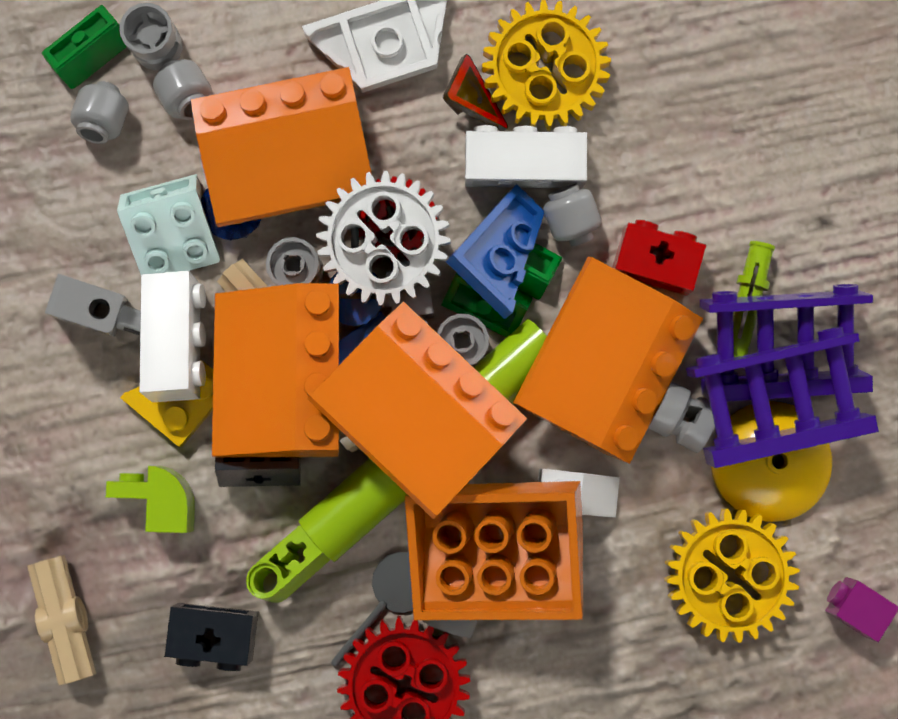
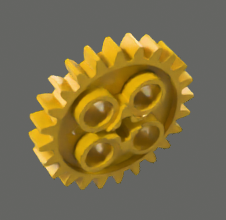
(576, 48)
(709, 602)

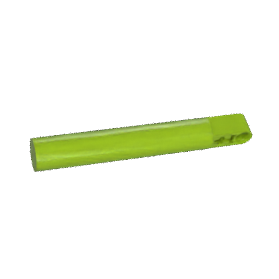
(370, 493)

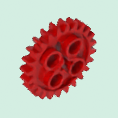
(420, 650)

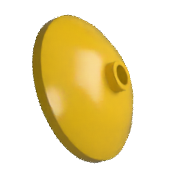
(772, 491)

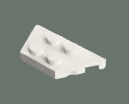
(382, 40)

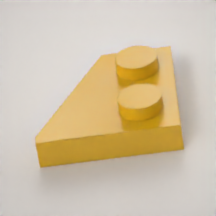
(175, 418)

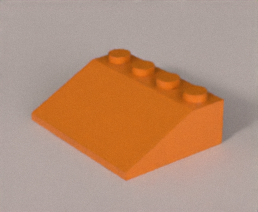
(280, 146)
(608, 360)
(267, 361)
(417, 409)
(499, 553)

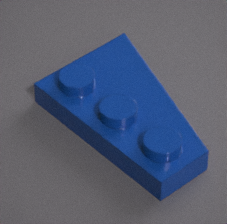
(498, 248)

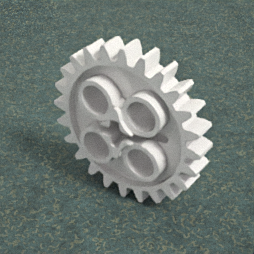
(356, 263)

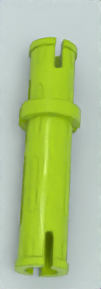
(758, 255)

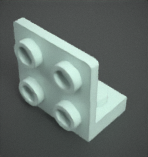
(168, 227)

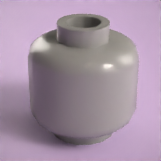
(179, 83)
(99, 112)
(572, 215)

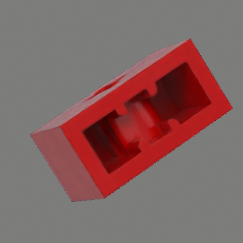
(674, 274)

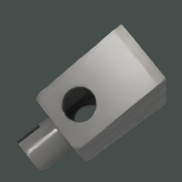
(77, 301)

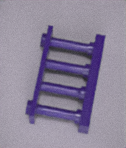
(778, 385)
(808, 428)

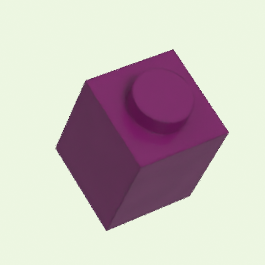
(861, 608)

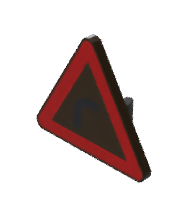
(468, 95)

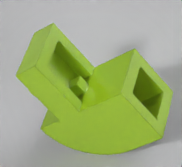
(168, 496)

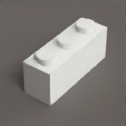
(525, 157)
(171, 336)

